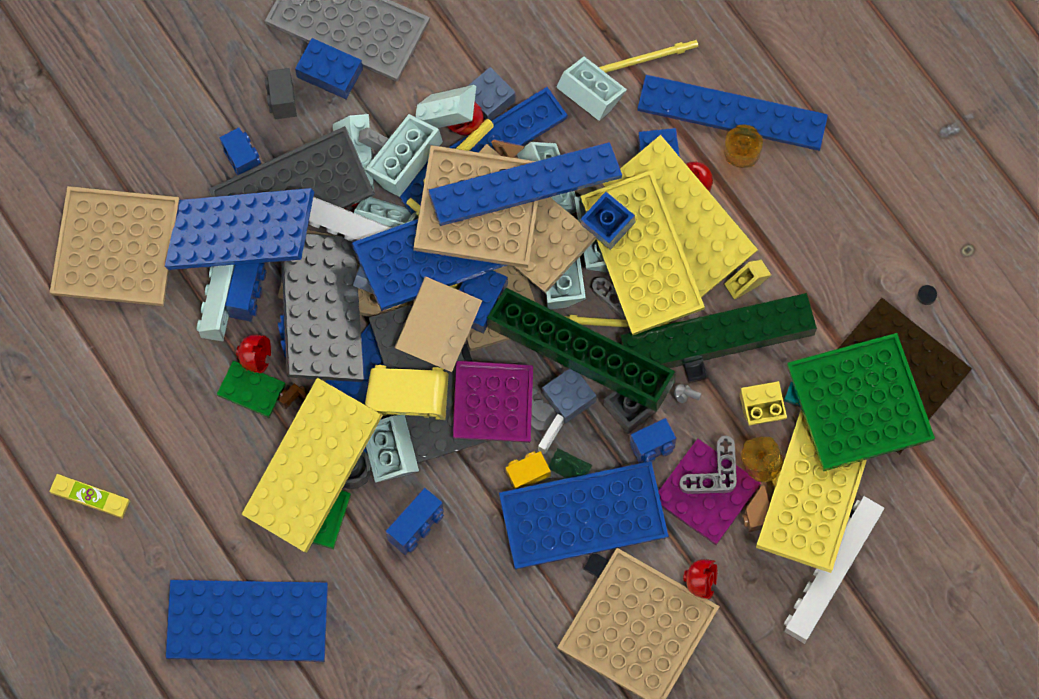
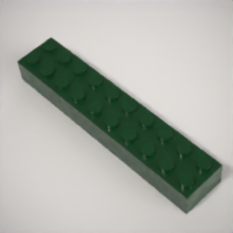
(726, 332)
(581, 349)

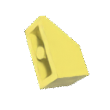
(747, 278)

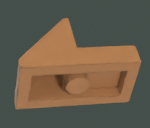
(506, 148)

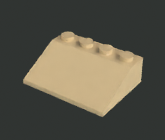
(438, 324)

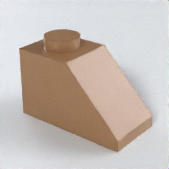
(756, 511)

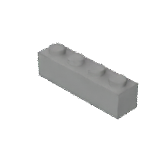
(372, 139)

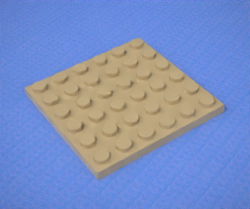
(492, 237)
(114, 246)
(638, 627)

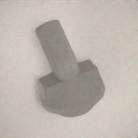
(682, 393)

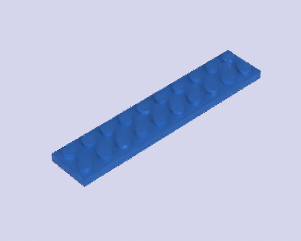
(729, 110)
(515, 126)
(525, 184)

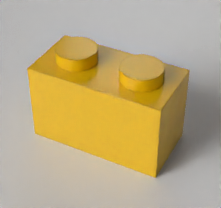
(528, 470)

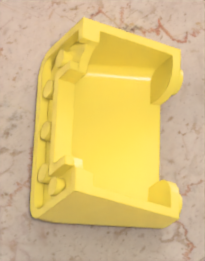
(408, 392)

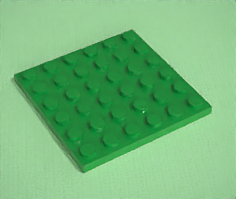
(860, 402)

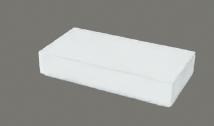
(551, 434)

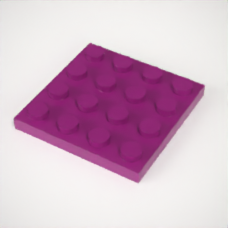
(493, 401)
(706, 512)

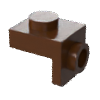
(289, 395)

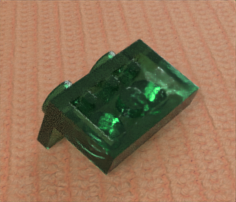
(568, 465)

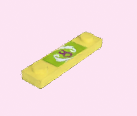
(89, 496)

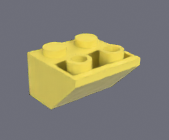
(762, 403)

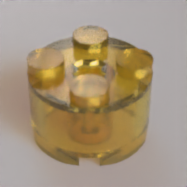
(743, 156)
(762, 458)

